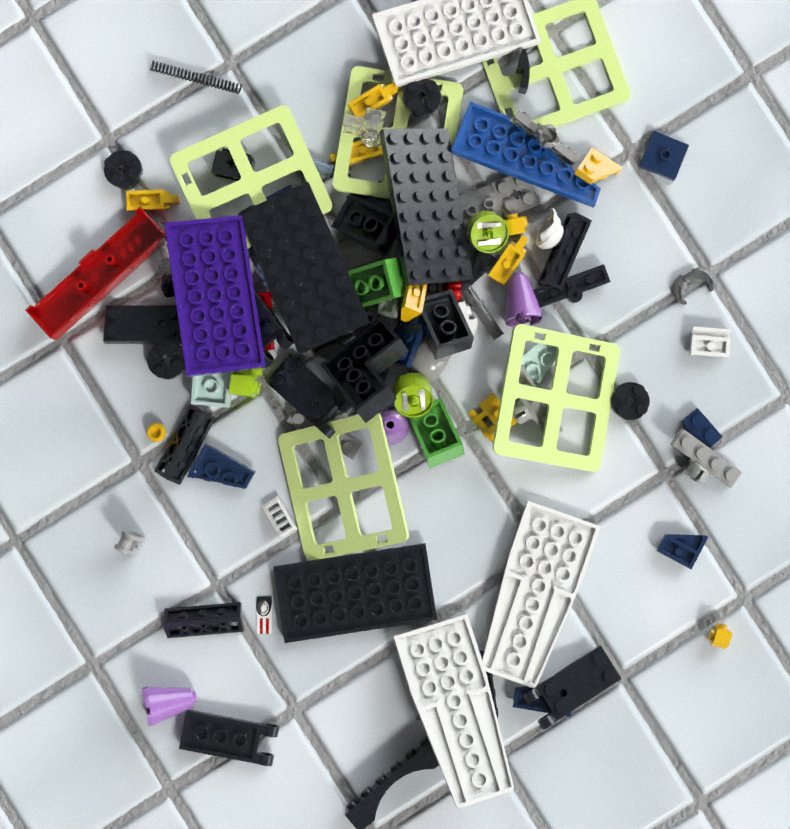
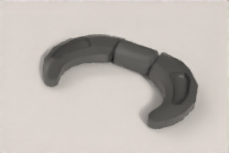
(680, 281)

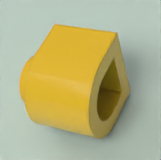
(516, 224)
(719, 636)

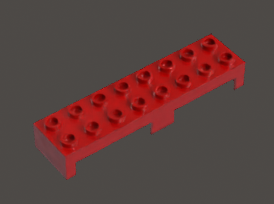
(97, 275)

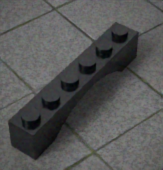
(363, 810)

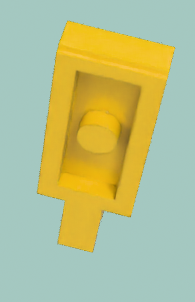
(373, 99)
(360, 153)
(150, 200)
(508, 261)

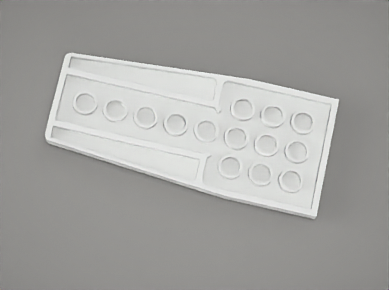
(537, 591)
(456, 708)

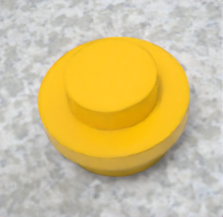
(156, 432)

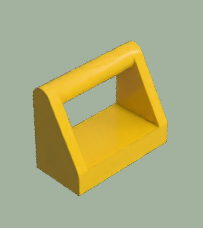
(412, 302)

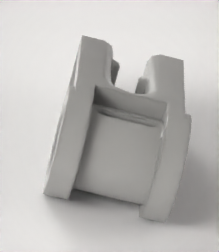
(128, 542)

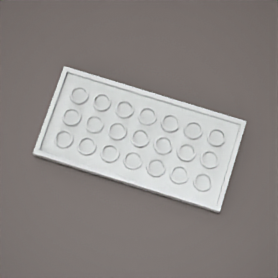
(451, 34)

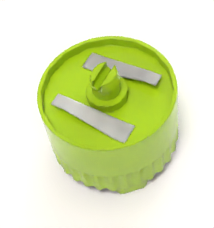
(487, 231)
(412, 394)

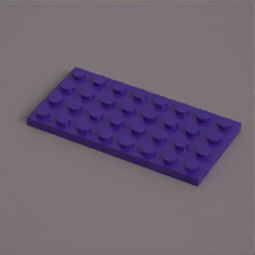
(214, 295)

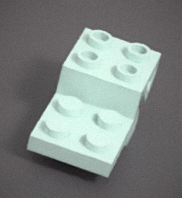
(211, 390)

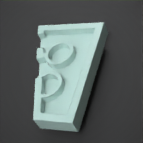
(538, 360)

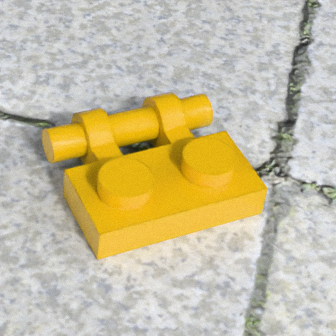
(489, 408)

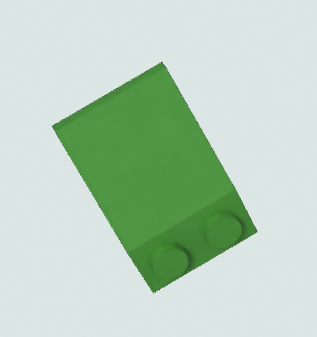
(379, 281)
(437, 435)

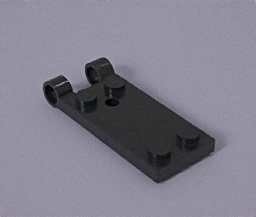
(141, 324)
(270, 329)
(301, 388)
(580, 680)
(218, 737)

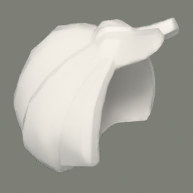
(549, 231)

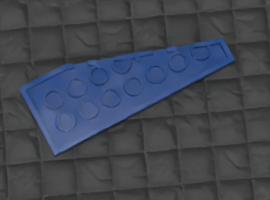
(500, 145)

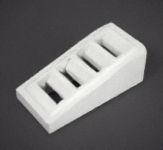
(285, 513)

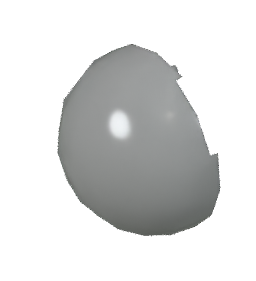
(425, 362)

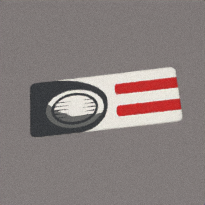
(264, 615)

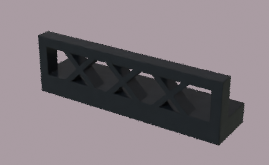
(564, 254)
(186, 446)
(202, 617)

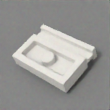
(710, 342)

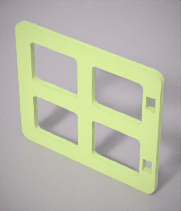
(553, 67)
(358, 77)
(250, 181)
(556, 399)
(343, 487)

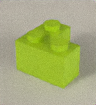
(245, 383)

